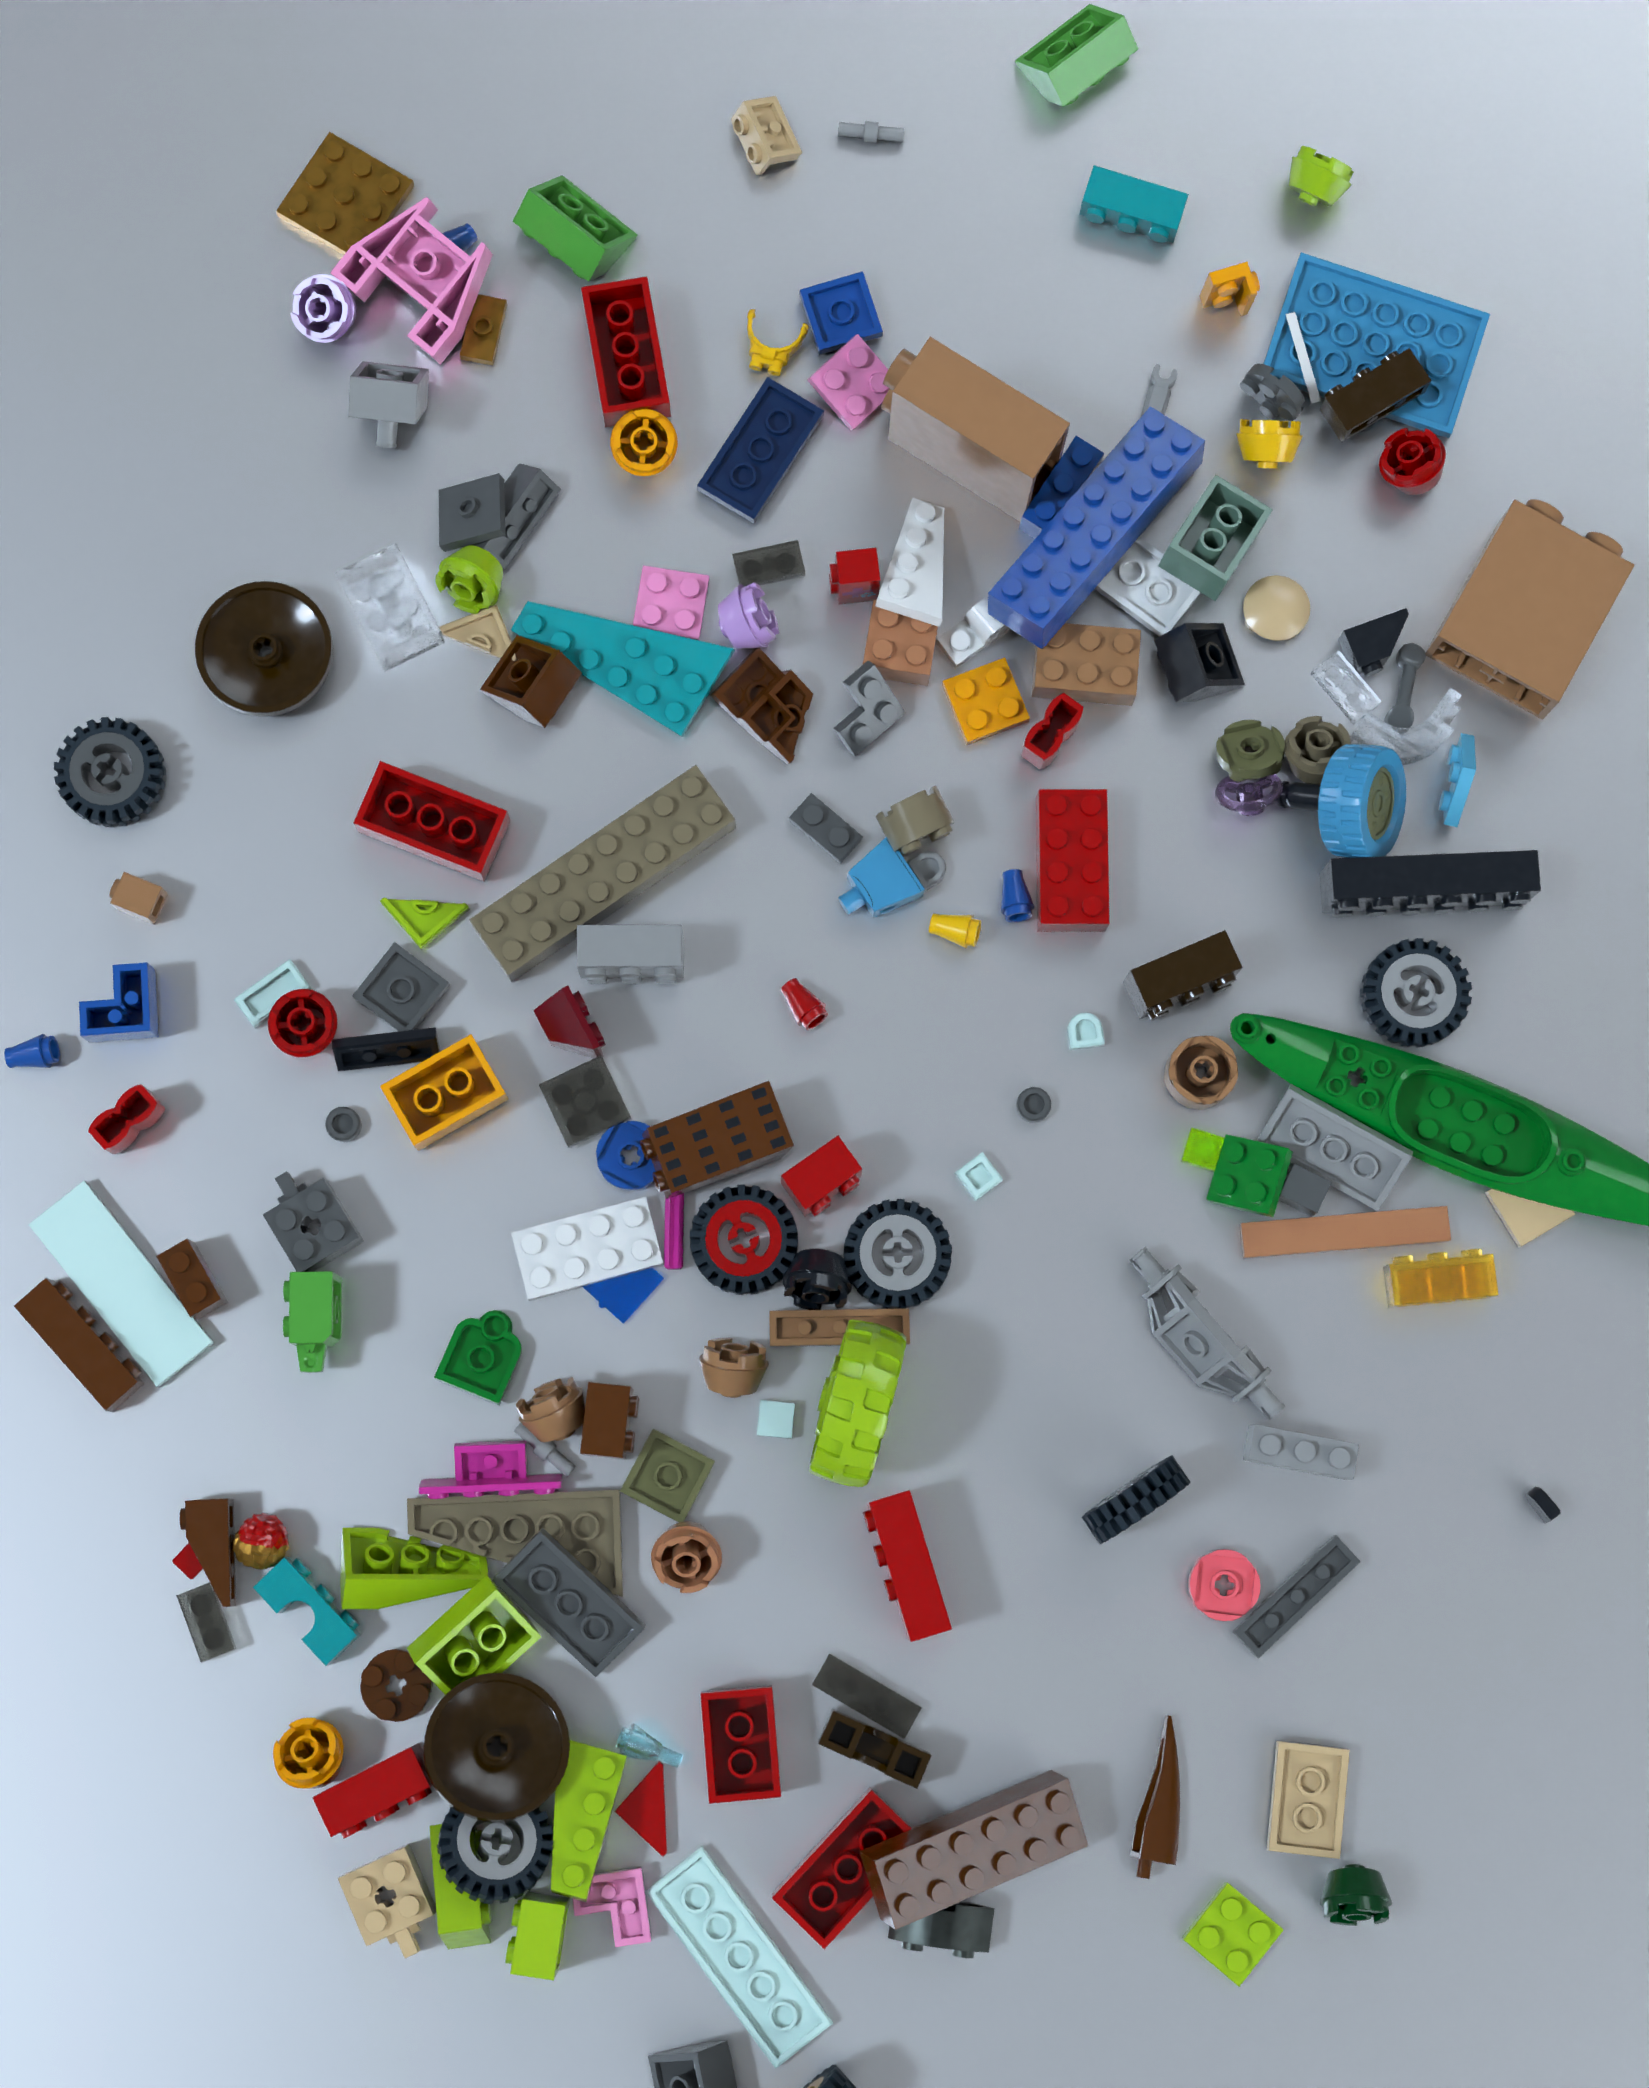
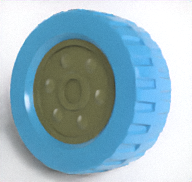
(1357, 800)

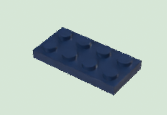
(760, 450)

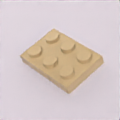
(1308, 1799)

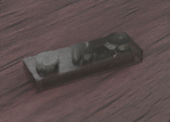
(866, 1696)

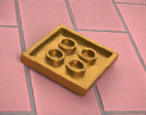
(343, 195)

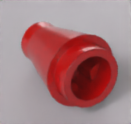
(804, 1005)

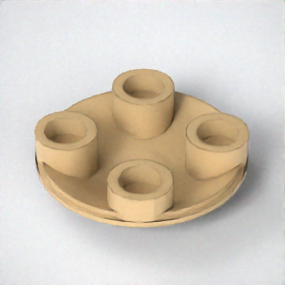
(1276, 608)

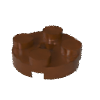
(387, 1704)

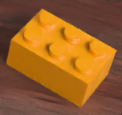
(444, 1092)

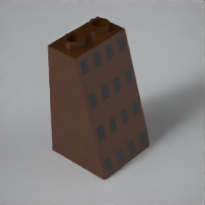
(717, 1141)

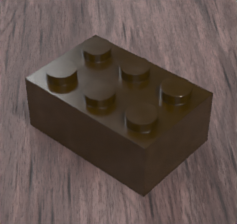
(1183, 976)

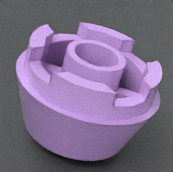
(323, 308)
(747, 618)

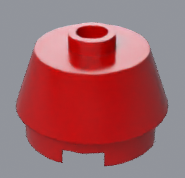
(1412, 460)
(302, 1023)

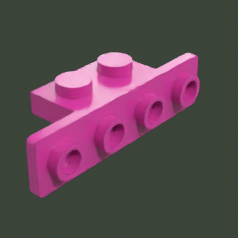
(490, 1467)

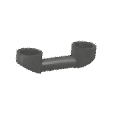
(1409, 659)

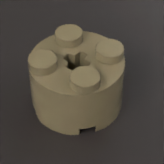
(916, 820)

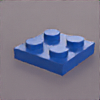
(840, 311)

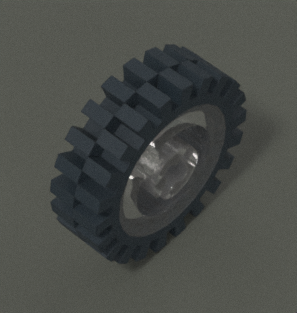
(1136, 1499)

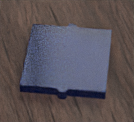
(625, 1293)

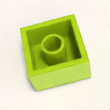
(539, 1935)

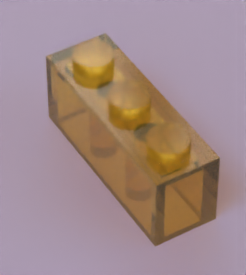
(1440, 1279)

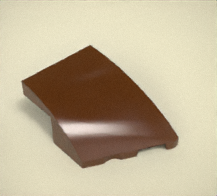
(766, 703)

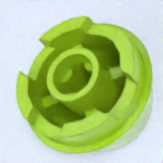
(1318, 177)
(471, 578)

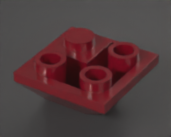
(566, 1024)

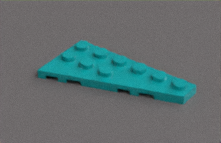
(642, 666)

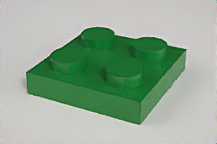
(1249, 1175)

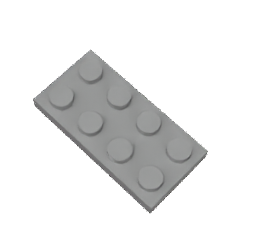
(1336, 1147)

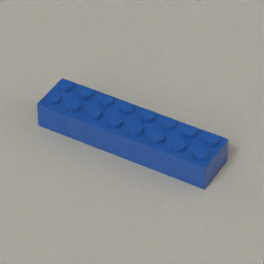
(1095, 527)

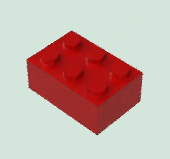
(740, 1744)
(374, 1792)

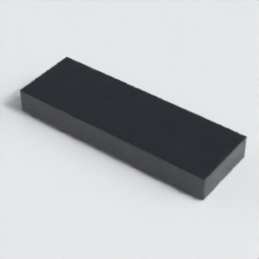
(385, 1049)

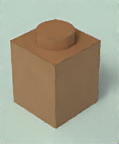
(138, 897)

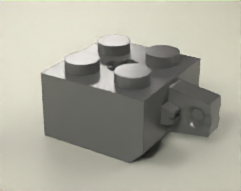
(297, 1210)

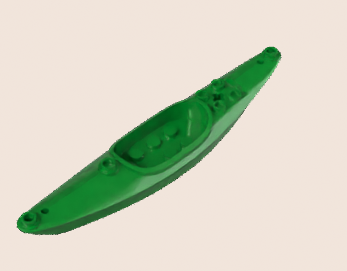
(1455, 1119)

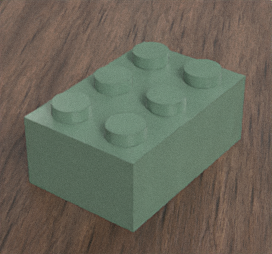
(1215, 537)

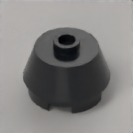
(817, 1279)

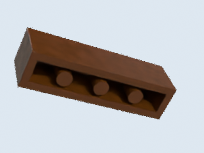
(79, 1344)

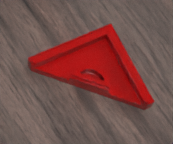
(646, 1809)

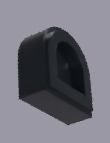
(1542, 1504)

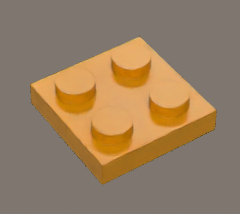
(985, 701)

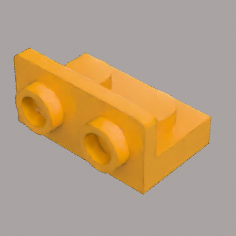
(1228, 284)

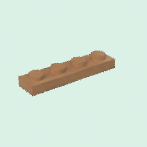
(829, 1326)

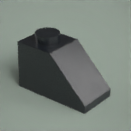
(1372, 643)

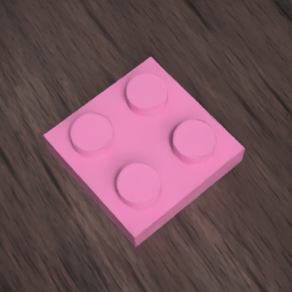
(851, 382)
(671, 601)

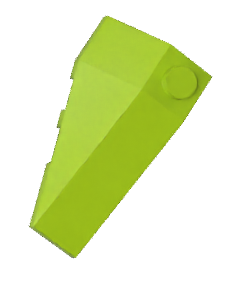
(395, 1571)

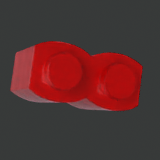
(1056, 727)
(120, 1125)

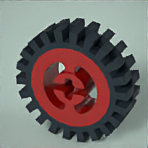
(729, 1208)

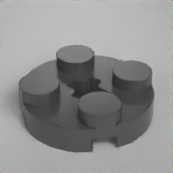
(1274, 395)

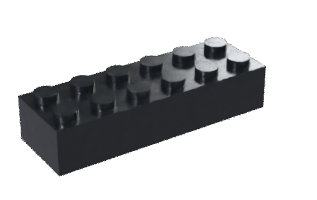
(1429, 882)

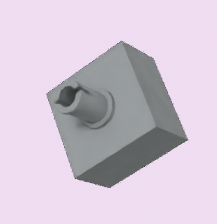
(388, 395)

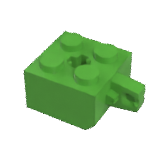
(313, 1316)

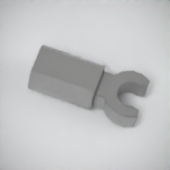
(1159, 392)

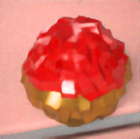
(261, 1541)

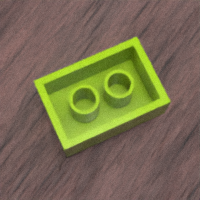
(474, 1637)

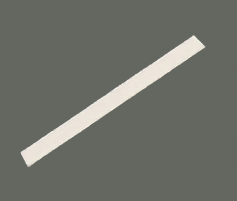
(1303, 357)

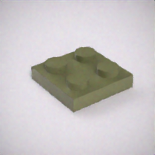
(667, 1476)

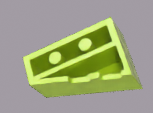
(459, 1919)

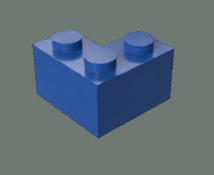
(130, 1013)

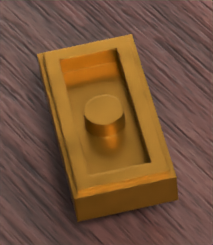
(483, 330)

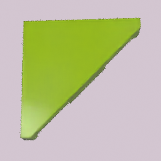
(423, 918)

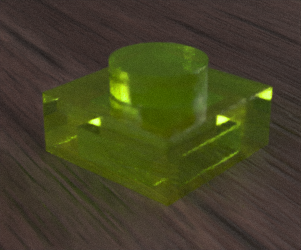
(1202, 1149)

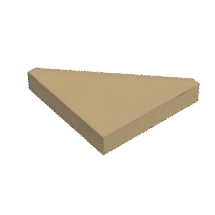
(481, 631)
(1525, 1217)

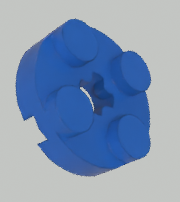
(611, 1162)

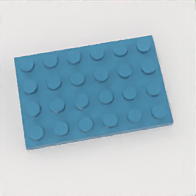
(1359, 319)

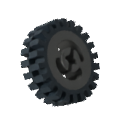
(89, 753)

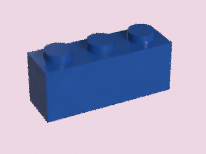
(1062, 483)

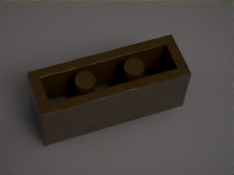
(1374, 394)

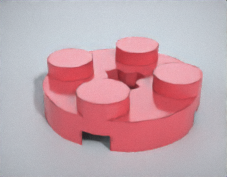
(1239, 1572)

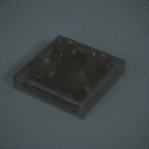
(584, 1101)

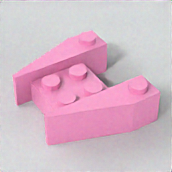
(426, 269)

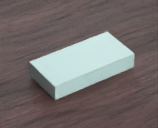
(261, 997)

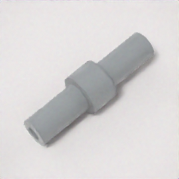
(871, 131)
(546, 1450)

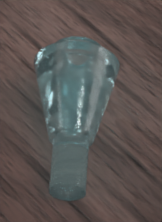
(640, 1745)

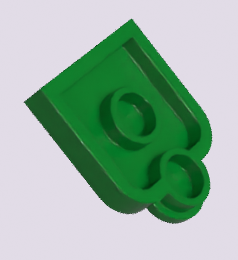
(481, 1356)

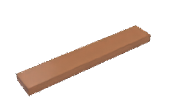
(1345, 1232)

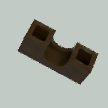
(874, 1748)

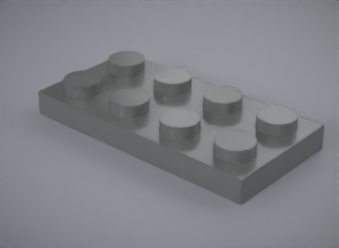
(569, 1602)

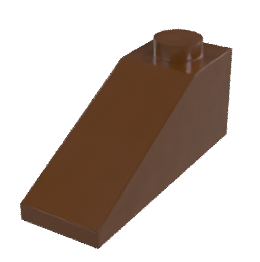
(211, 1536)

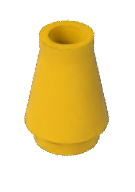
(958, 929)

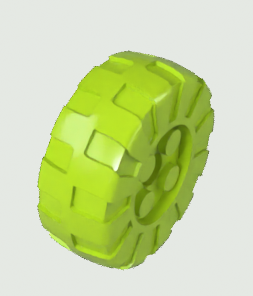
(857, 1403)

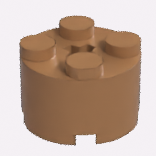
(1220, 1073)

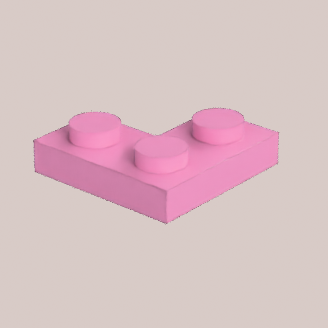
(625, 1897)

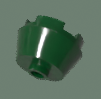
(1355, 1896)

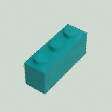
(1133, 205)

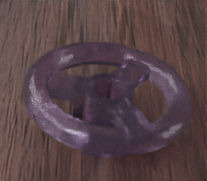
(1248, 795)

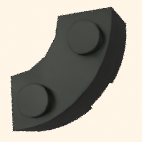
(959, 1927)

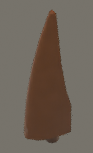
(1159, 1817)

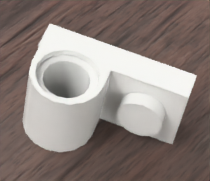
(971, 634)

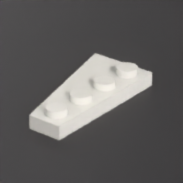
(916, 568)

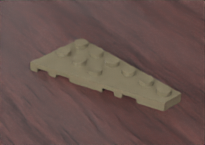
(502, 1525)

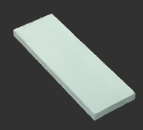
(121, 1283)
(739, 1957)

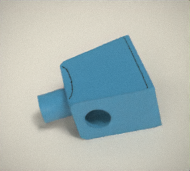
(881, 882)

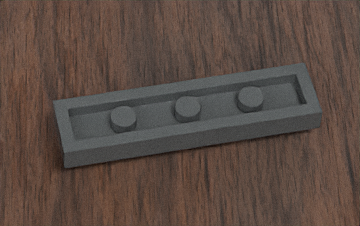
(1296, 1596)

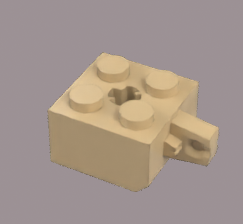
(379, 1917)

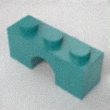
(332, 1629)

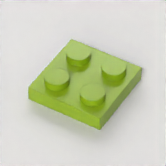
(1232, 1933)

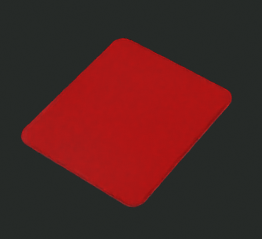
(187, 1562)

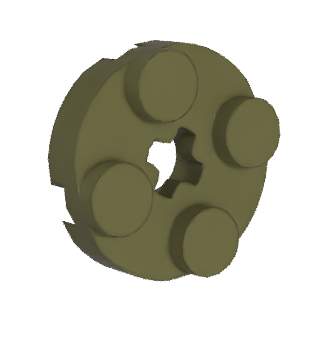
(1250, 765)

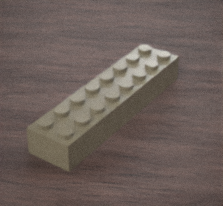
(603, 873)

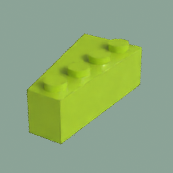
(582, 1817)

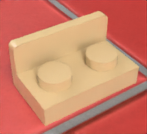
(765, 133)

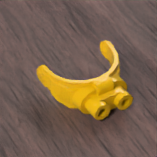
(767, 357)

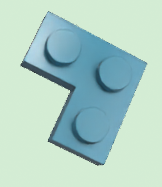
(1461, 775)

